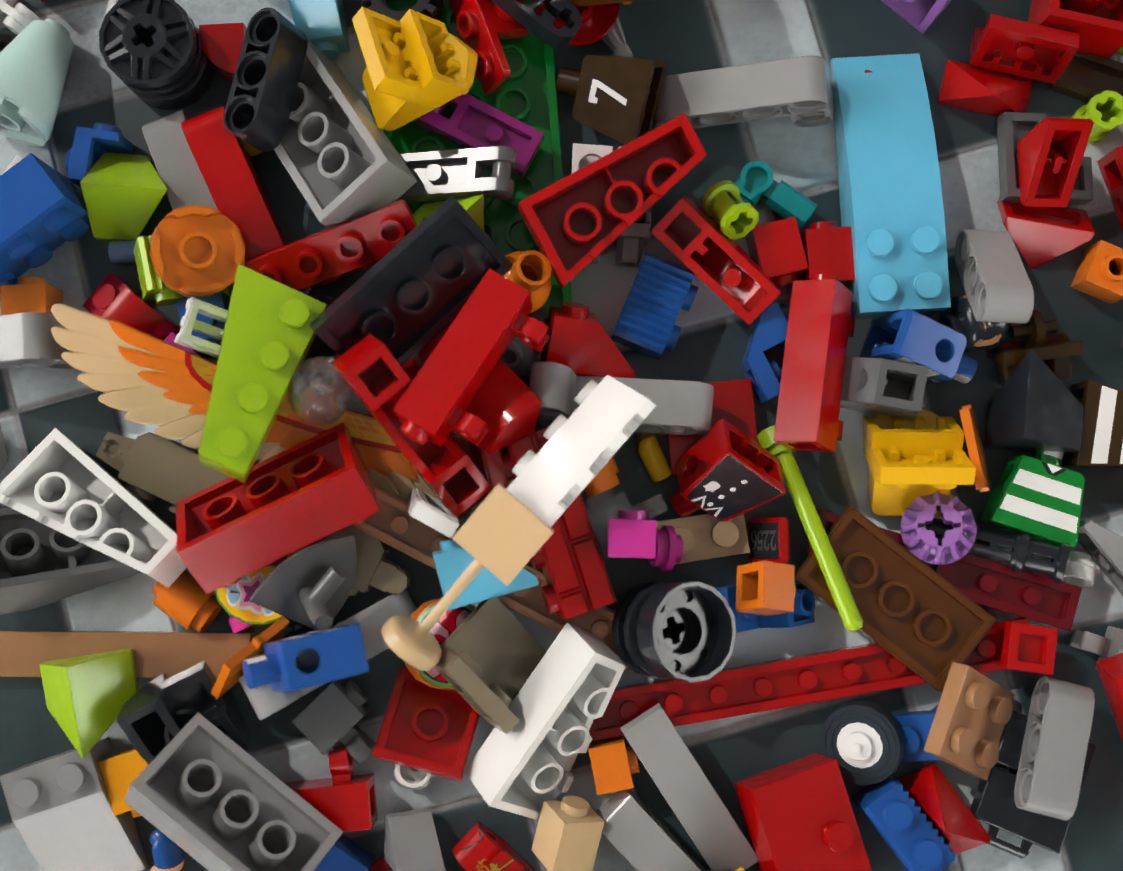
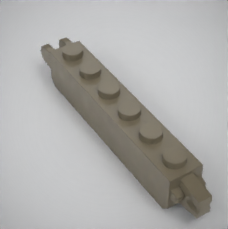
(174, 472)

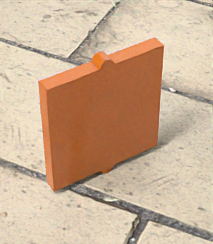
(975, 447)
(233, 667)

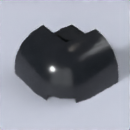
(168, 704)

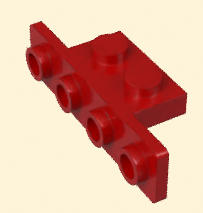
(482, 26)
(338, 249)

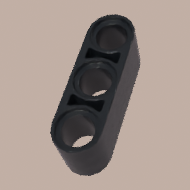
(265, 80)

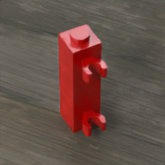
(465, 358)
(814, 365)
(344, 798)

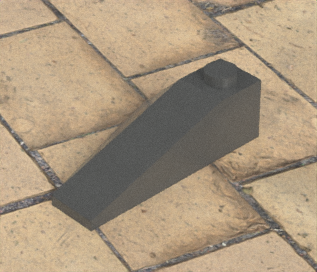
(47, 565)

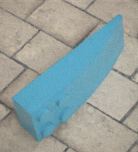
(890, 185)

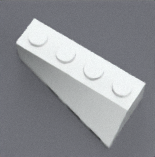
(578, 447)
(85, 502)
(553, 725)

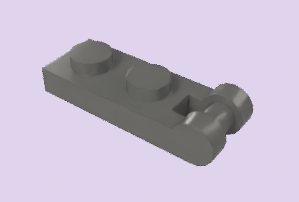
(460, 173)

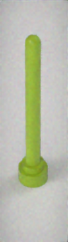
(815, 531)

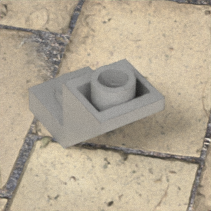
(412, 841)

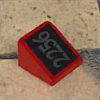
(768, 539)

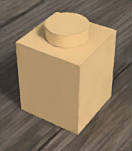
(567, 834)

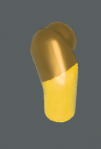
(652, 456)

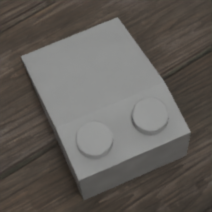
(68, 815)

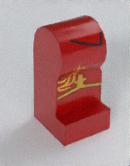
(485, 851)

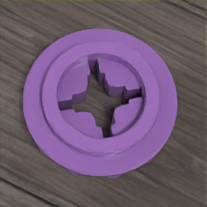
(923, 543)

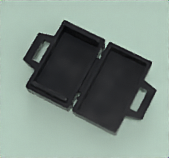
(996, 803)

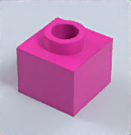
(631, 535)

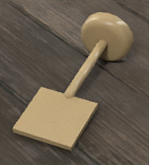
(500, 538)

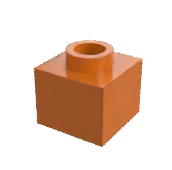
(1094, 274)
(29, 295)
(765, 588)
(612, 764)

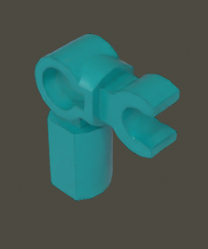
(758, 182)

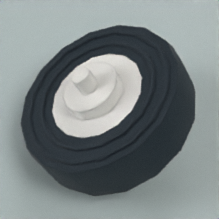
(863, 742)

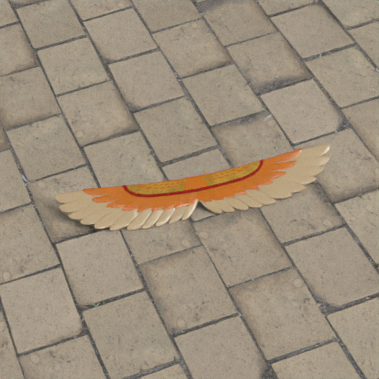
(174, 387)

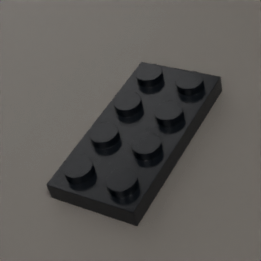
(414, 286)

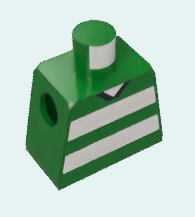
(1037, 499)

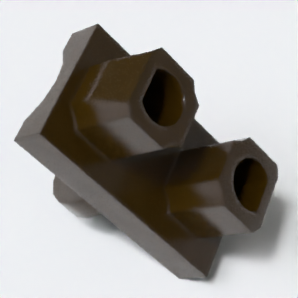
(1053, 349)

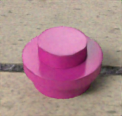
(668, 549)

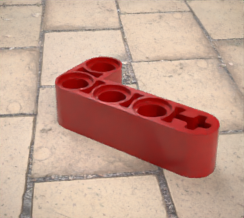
(233, 182)

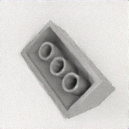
(337, 149)
(228, 806)

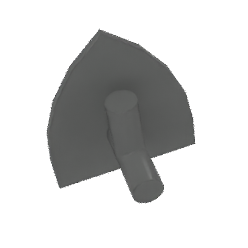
(311, 583)

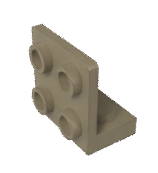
(490, 661)

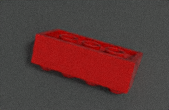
(278, 510)

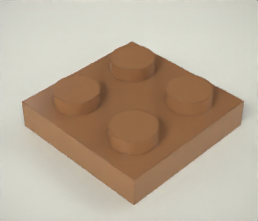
(969, 721)

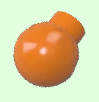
(533, 273)

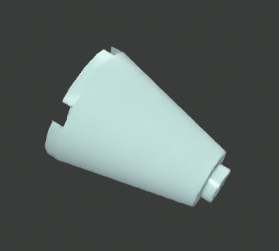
(33, 81)

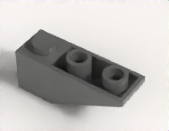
(883, 387)

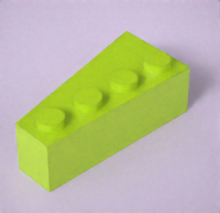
(258, 355)

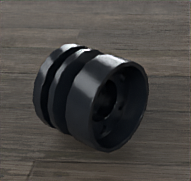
(171, 70)
(674, 630)

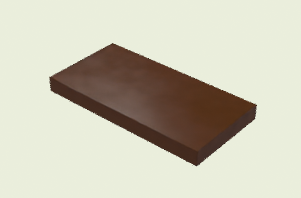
(900, 599)

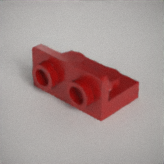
(1023, 48)

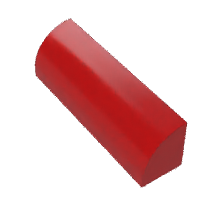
(501, 401)

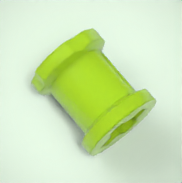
(1104, 111)
(730, 210)

